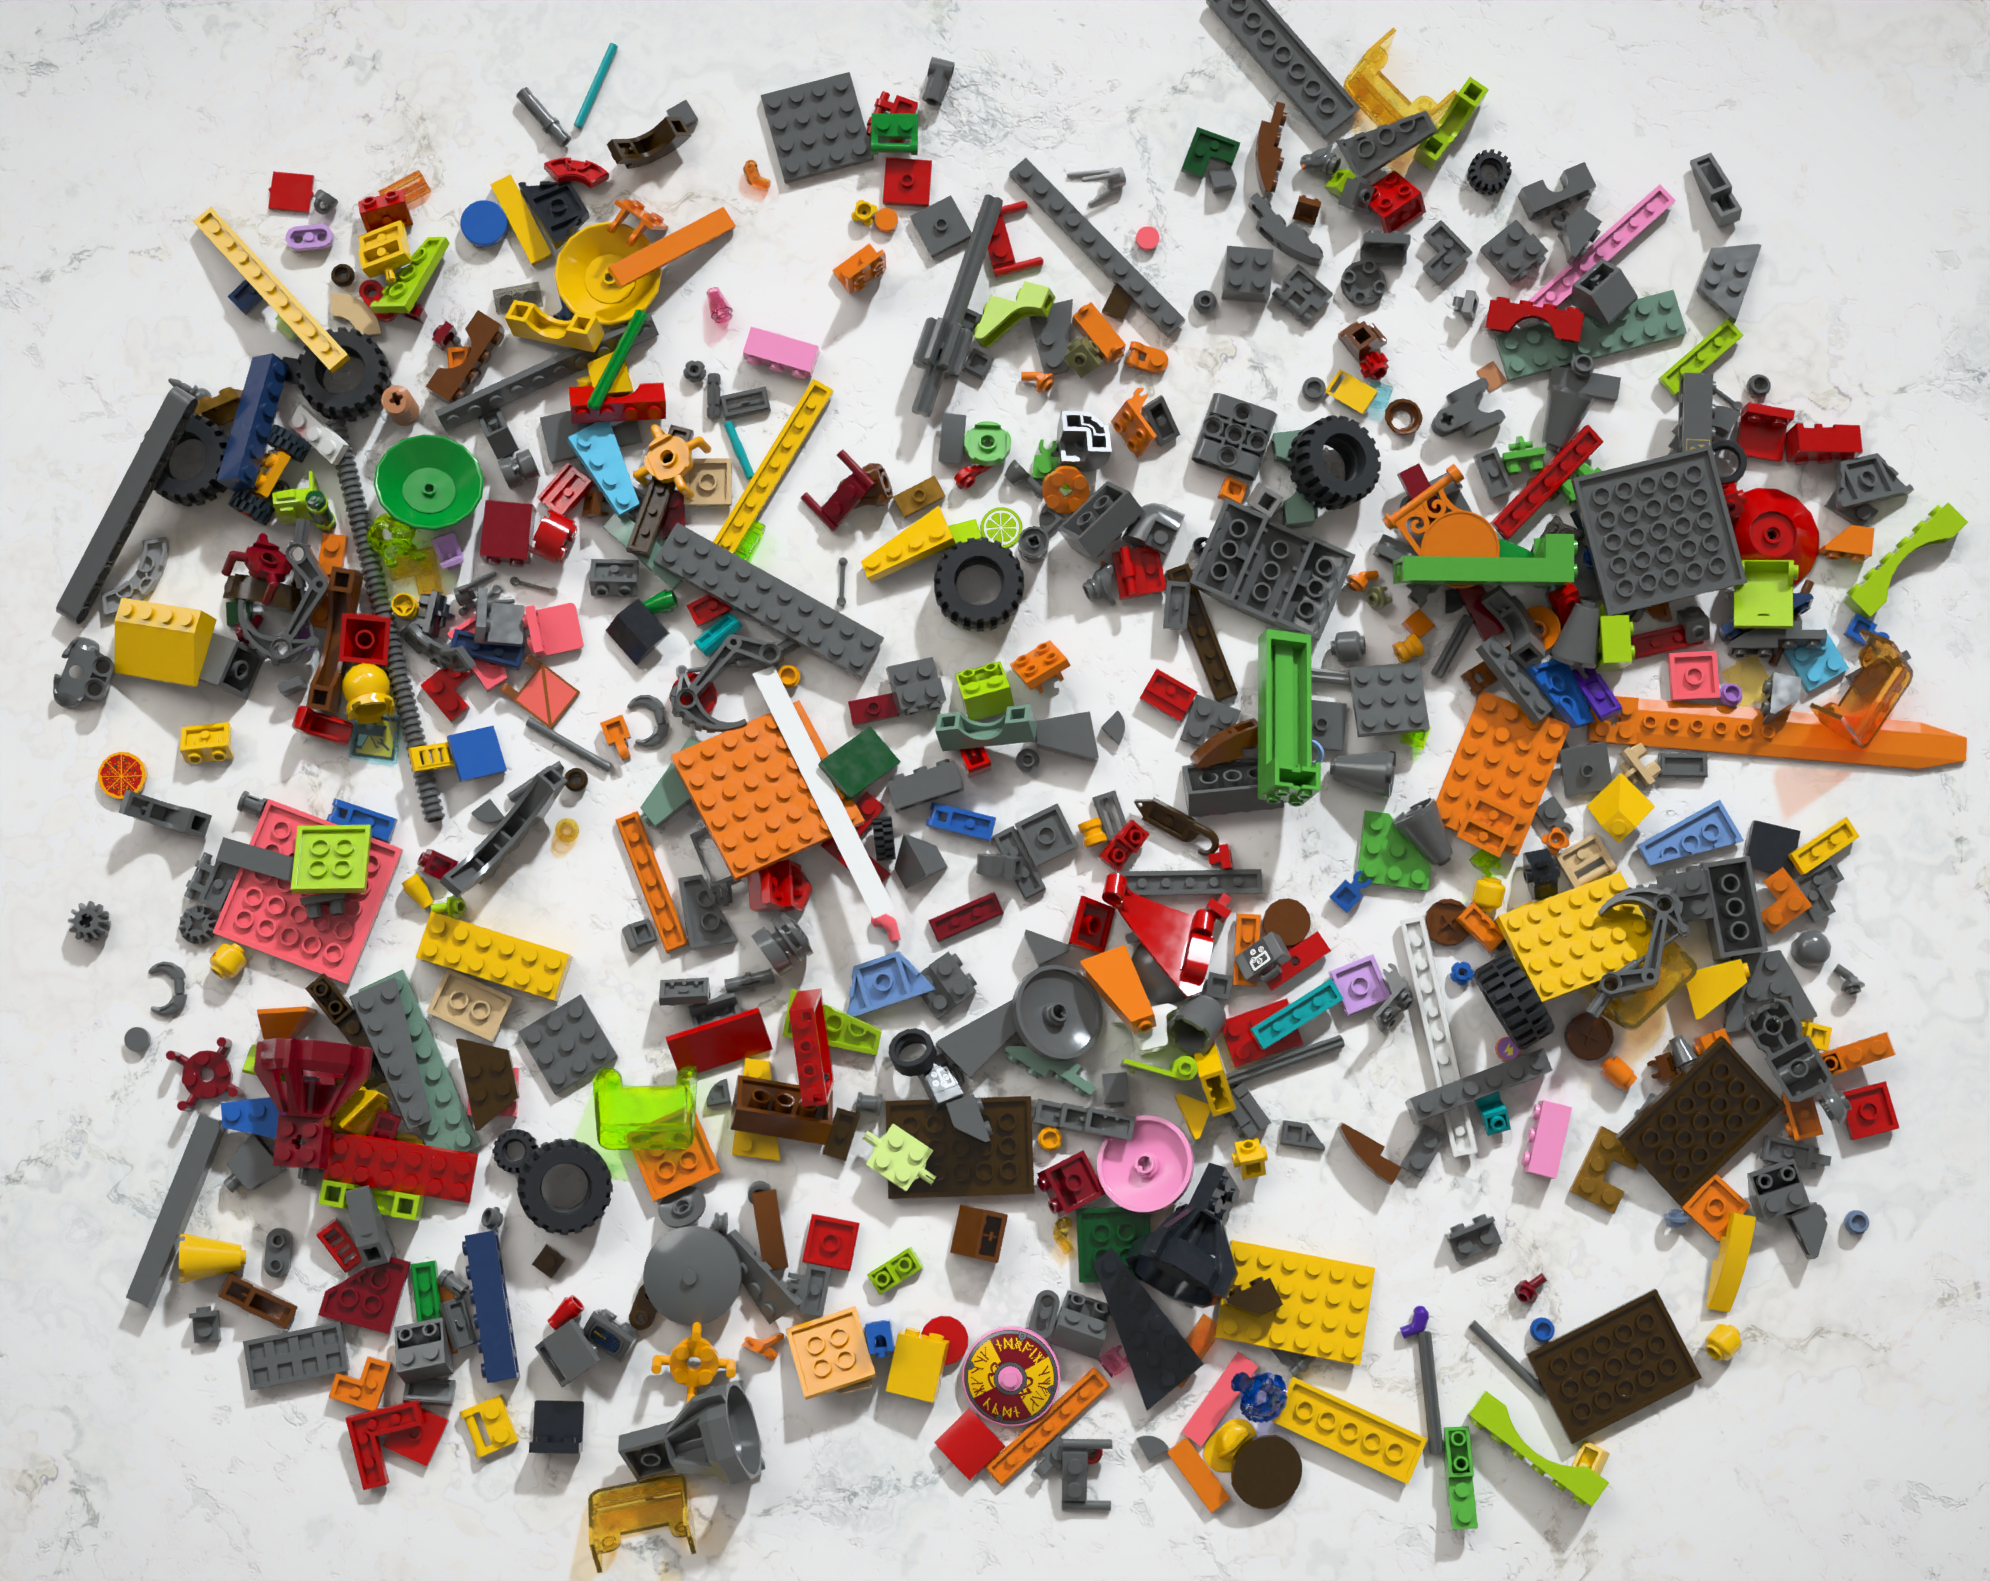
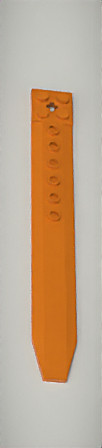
(1788, 737)

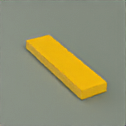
(521, 220)

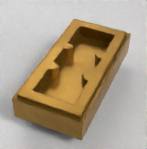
(919, 497)

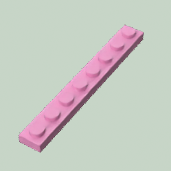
(1606, 246)

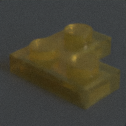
(425, 571)

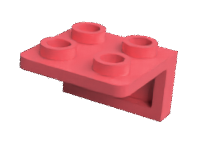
(553, 629)

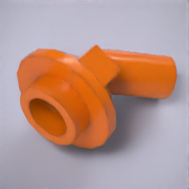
(1043, 381)
(1358, 582)

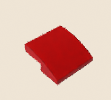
(969, 1444)

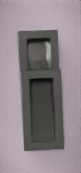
(1715, 190)

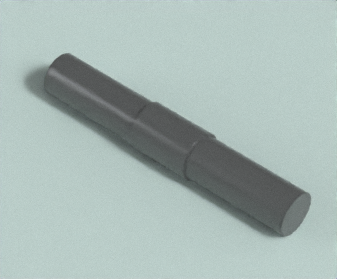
(518, 792)

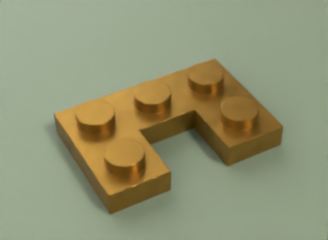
(1589, 1179)

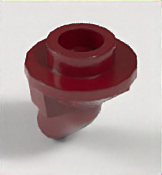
(256, 622)
(1527, 1289)

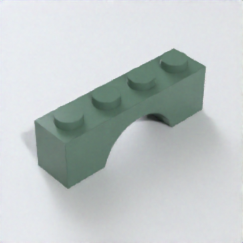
(1295, 510)
(959, 732)

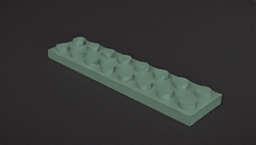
(1642, 324)
(449, 1123)

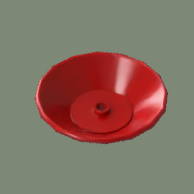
(1787, 519)

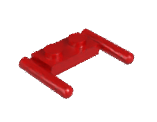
(1000, 249)

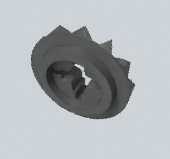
(196, 936)

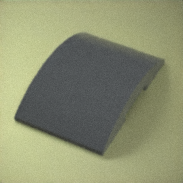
(1271, 570)

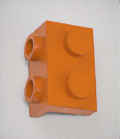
(1802, 1118)

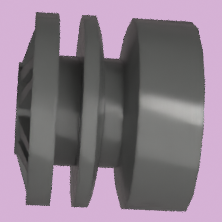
(782, 944)

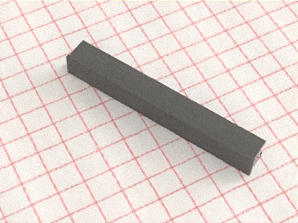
(176, 1210)

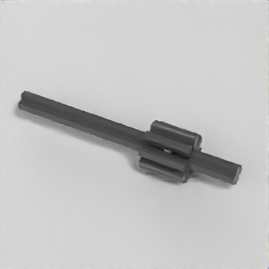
(943, 342)

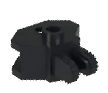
(1540, 874)

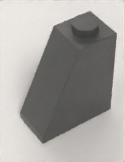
(1068, 736)

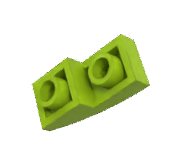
(895, 1270)

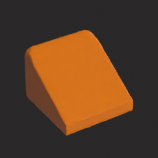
(1418, 624)

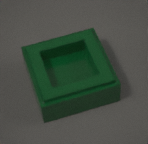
(232, 613)

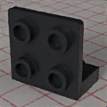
(557, 1427)

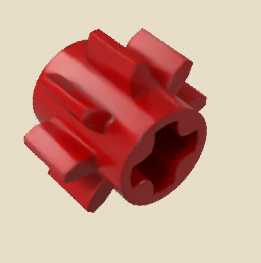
(1374, 365)

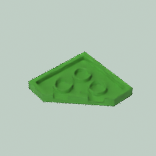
(1389, 856)

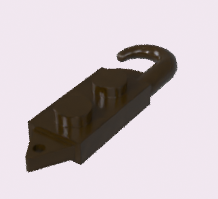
(1175, 823)

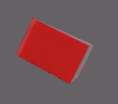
(975, 761)

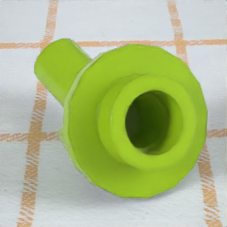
(454, 907)

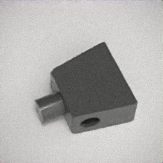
(252, 1165)

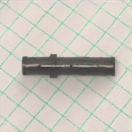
(549, 123)

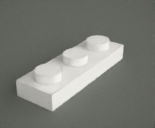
(318, 434)

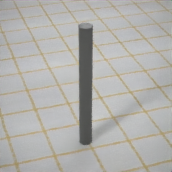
(568, 744)
(1506, 1357)

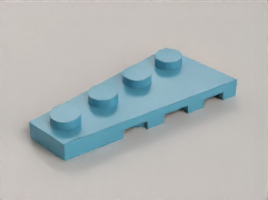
(604, 462)

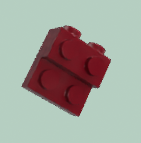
(1070, 1184)

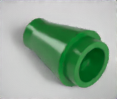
(662, 602)

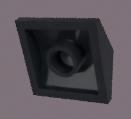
(637, 631)

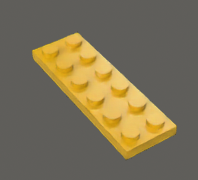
(1351, 1430)

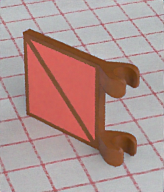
(544, 694)

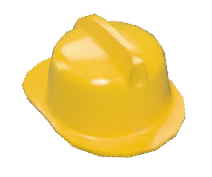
(1225, 1442)

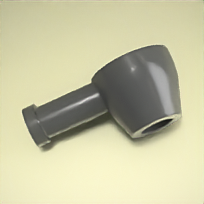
(1017, 474)

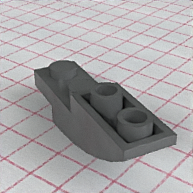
(1290, 239)
(1765, 641)

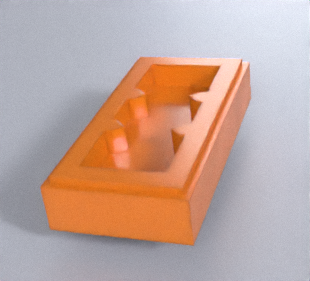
(1480, 927)

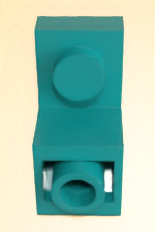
(1493, 1114)

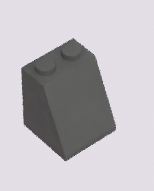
(230, 666)

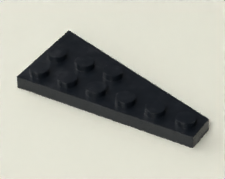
(1151, 1342)

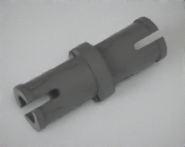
(749, 981)

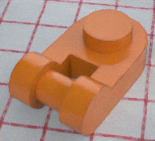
(1155, 361)

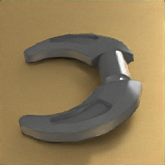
(662, 729)
(177, 974)

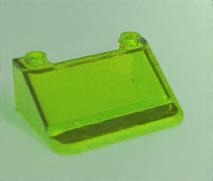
(645, 1114)

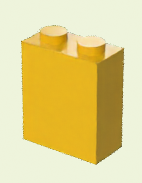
(917, 1365)

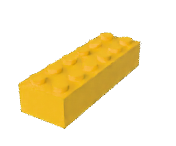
(494, 956)

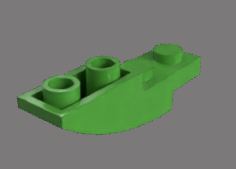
(1459, 1478)

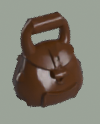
(881, 492)

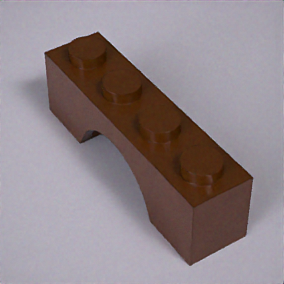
(450, 383)

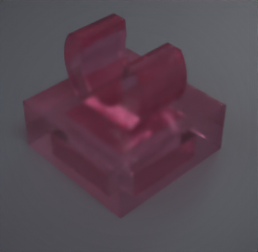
(1113, 1361)

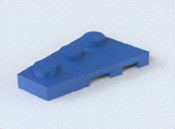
(1563, 691)
(251, 1116)

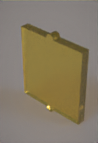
(1749, 677)

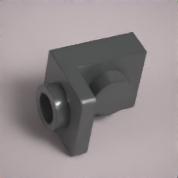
(206, 1324)

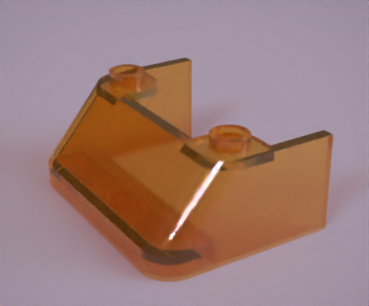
(1871, 695)

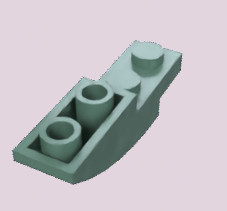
(1040, 1066)

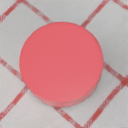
(1147, 238)

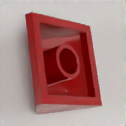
(364, 638)
(1091, 925)

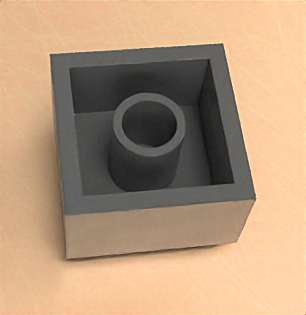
(1247, 274)

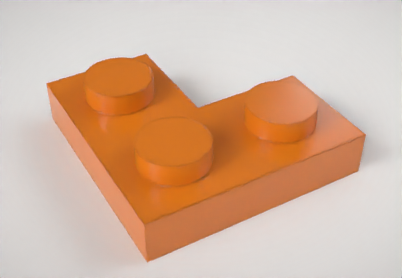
(1789, 903)
(364, 1391)

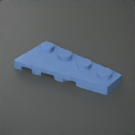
(1695, 834)

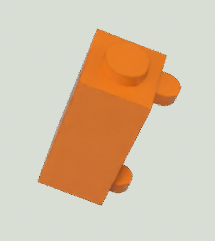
(1096, 328)

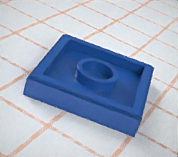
(476, 753)

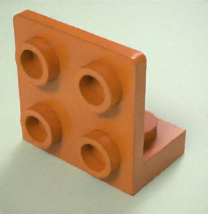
(860, 268)

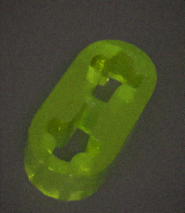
(750, 540)

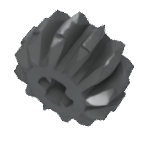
(81, 919)

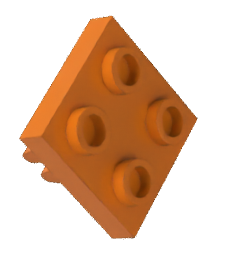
(1040, 665)

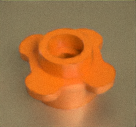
(1562, 841)

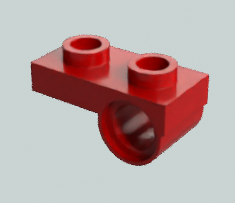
(1563, 601)

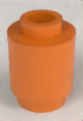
(1618, 1072)

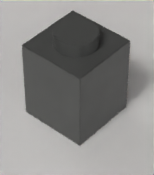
(1115, 1089)

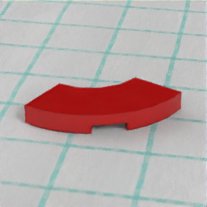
(571, 170)

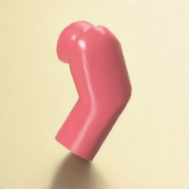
(888, 923)

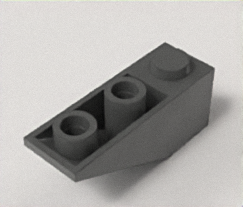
(368, 1227)

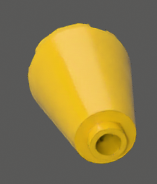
(207, 1257)

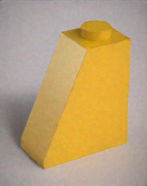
(1715, 985)
(1214, 1081)

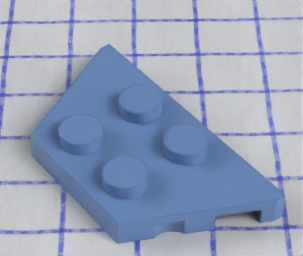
(885, 983)

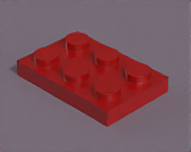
(1241, 1042)

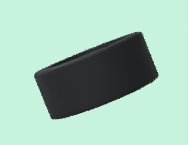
(1742, 459)
(918, 1066)

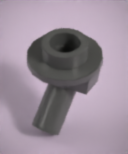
(1852, 984)

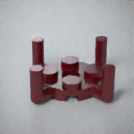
(255, 557)
(193, 1071)

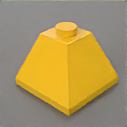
(1620, 807)

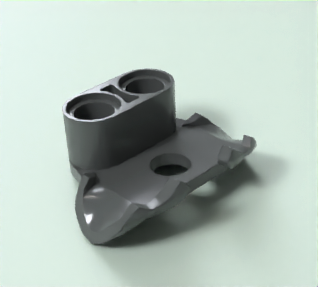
(70, 691)

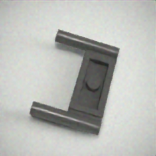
(1075, 1474)

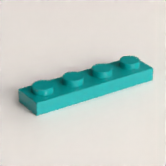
(1296, 1014)

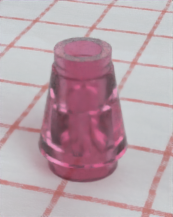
(718, 305)

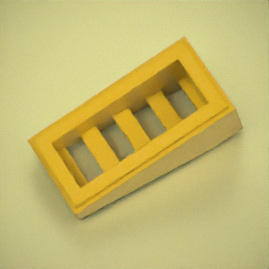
(447, 760)

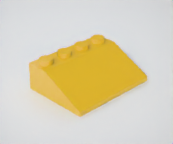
(161, 641)

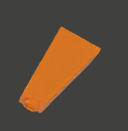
(1119, 985)

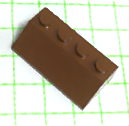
(777, 1111)

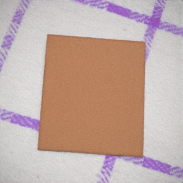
(1493, 375)

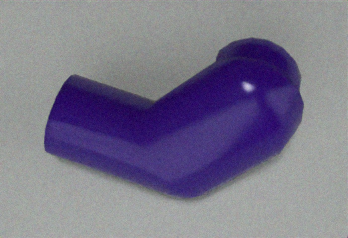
(1418, 1322)

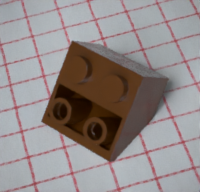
(979, 1233)

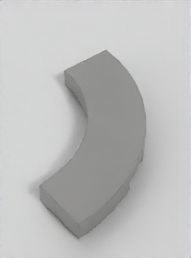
(145, 579)

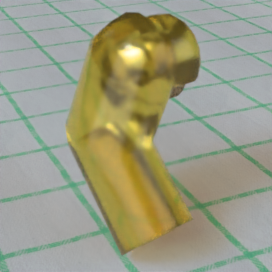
(1060, 1234)

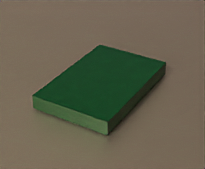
(859, 763)

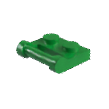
(894, 127)

